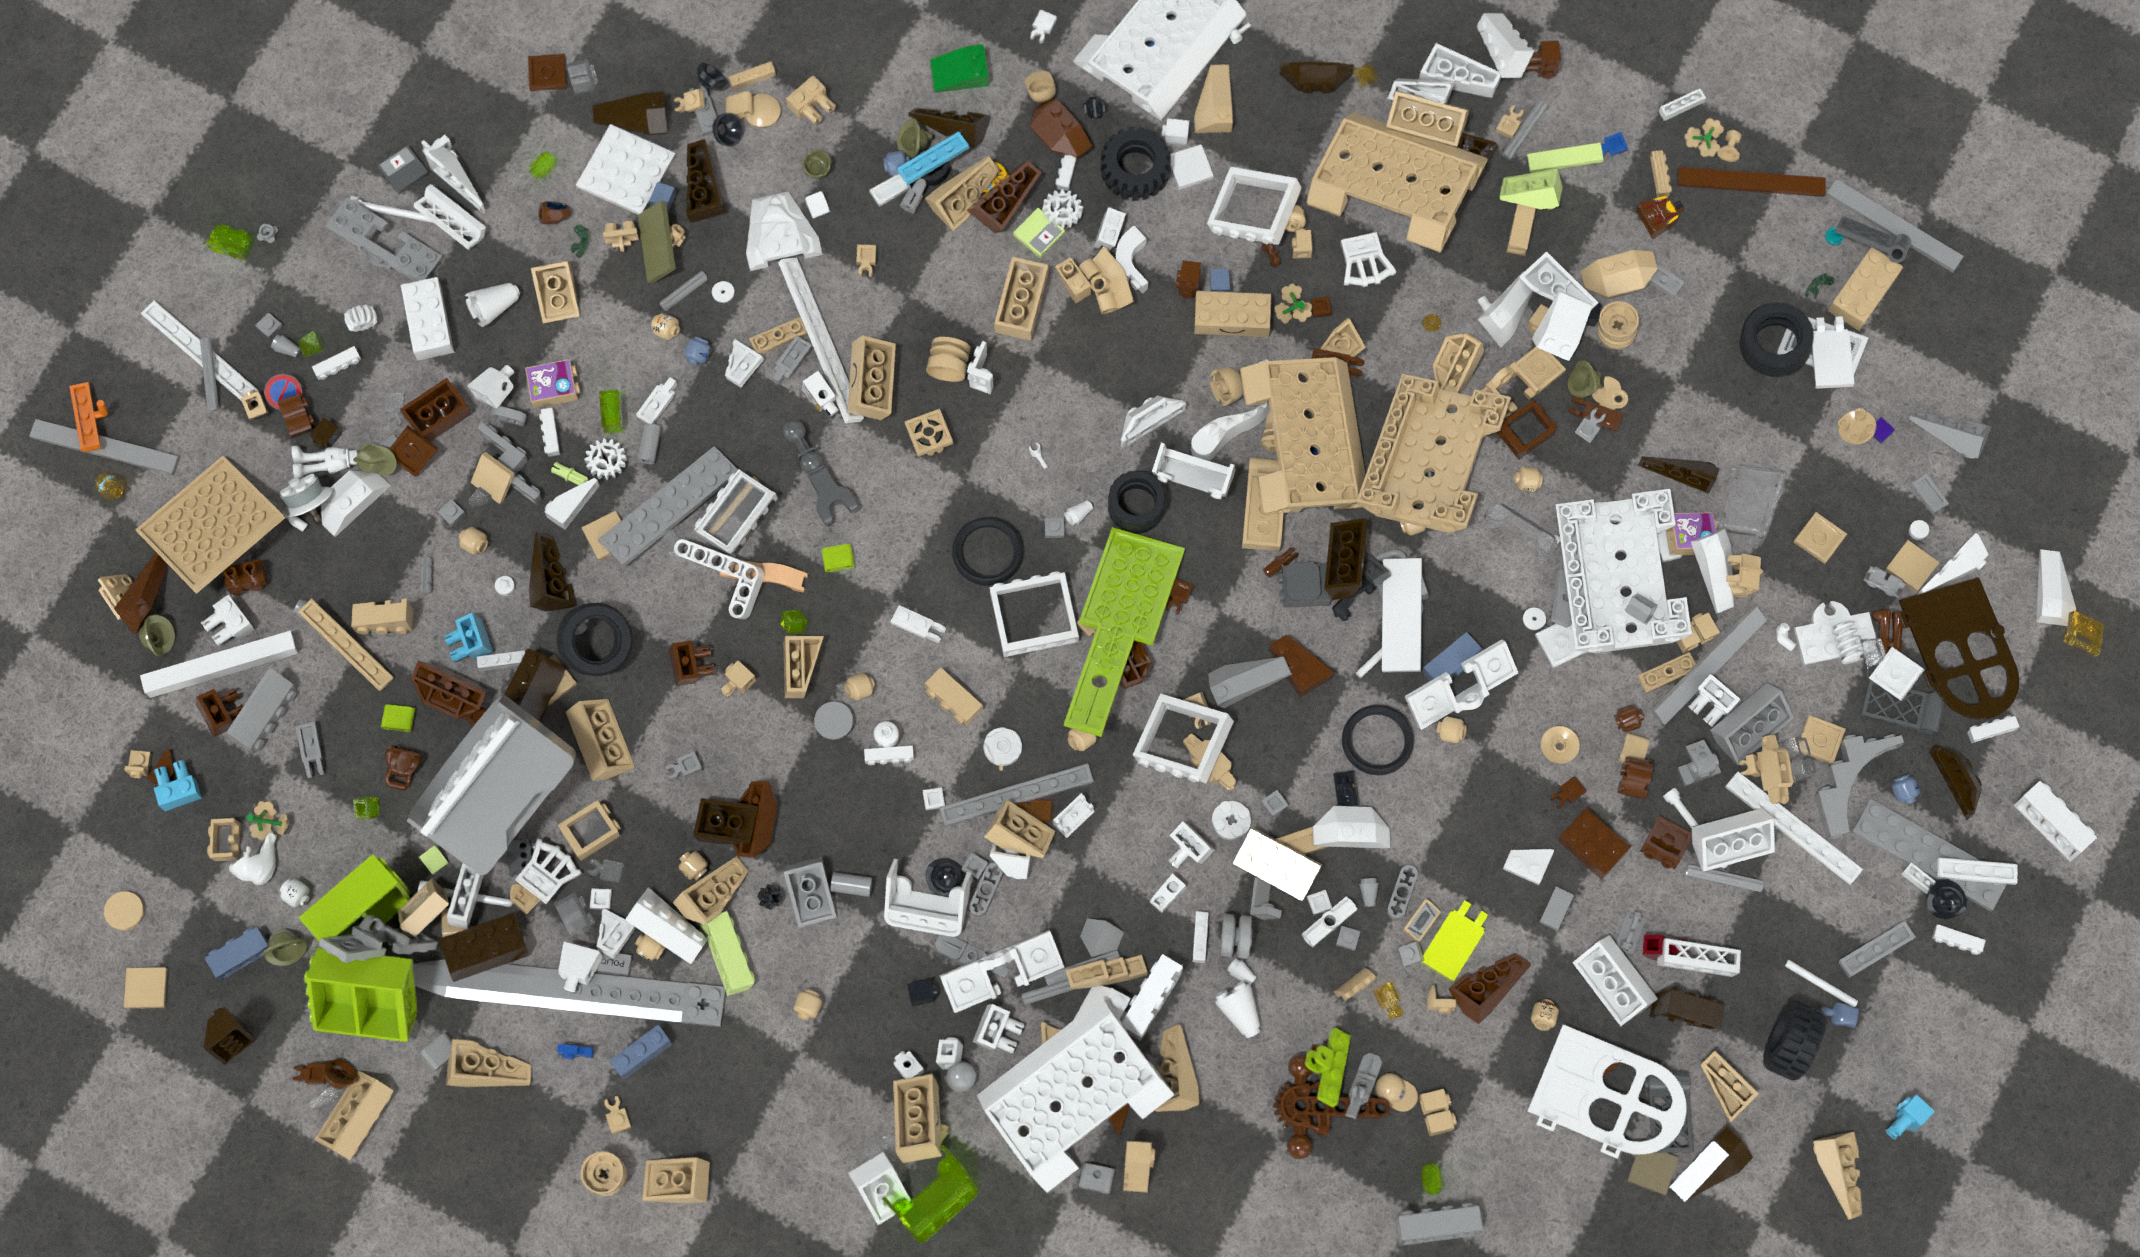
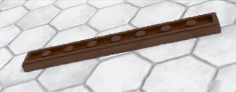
(1751, 181)

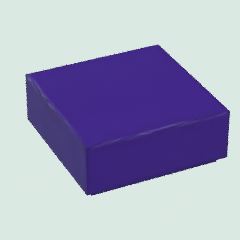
(1883, 430)

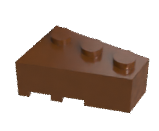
(1306, 670)

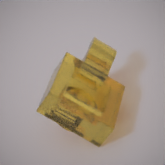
(1387, 998)

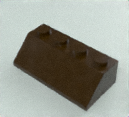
(1345, 558)
(535, 683)
(226, 1035)

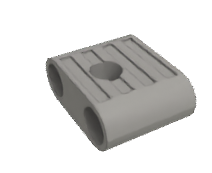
(438, 1052)
(1096, 1178)

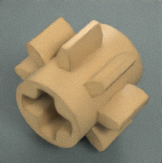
(677, 235)

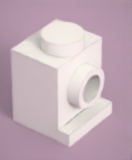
(945, 1048)
(914, 1070)

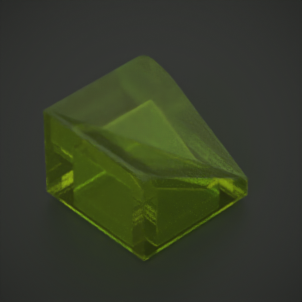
(310, 344)
(793, 621)
(366, 807)

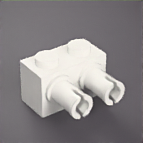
(235, 621)
(1723, 699)
(991, 1027)

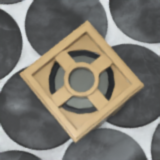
(929, 435)

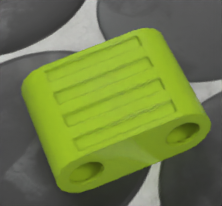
(838, 557)
(398, 718)

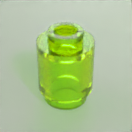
(542, 165)
(1431, 1179)

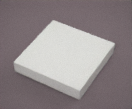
(1190, 167)
(1558, 644)
(1896, 673)

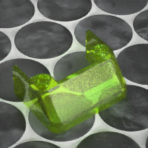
(937, 1202)

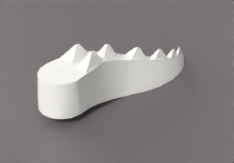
(1216, 434)

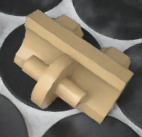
(622, 237)

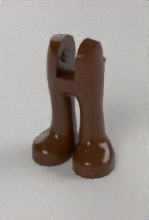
(1883, 618)

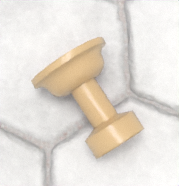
(1729, 152)

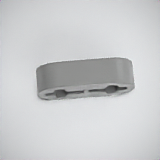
(508, 415)

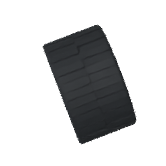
(1136, 480)

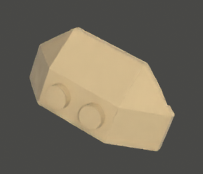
(1620, 273)
(1457, 361)

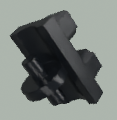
(1345, 789)

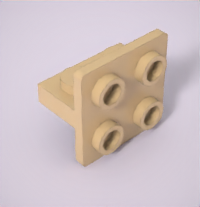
(113, 589)

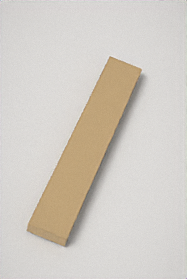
(345, 645)

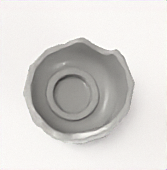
(960, 1076)

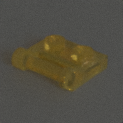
(2087, 628)

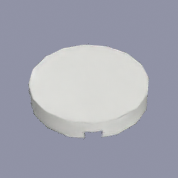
(998, 750)

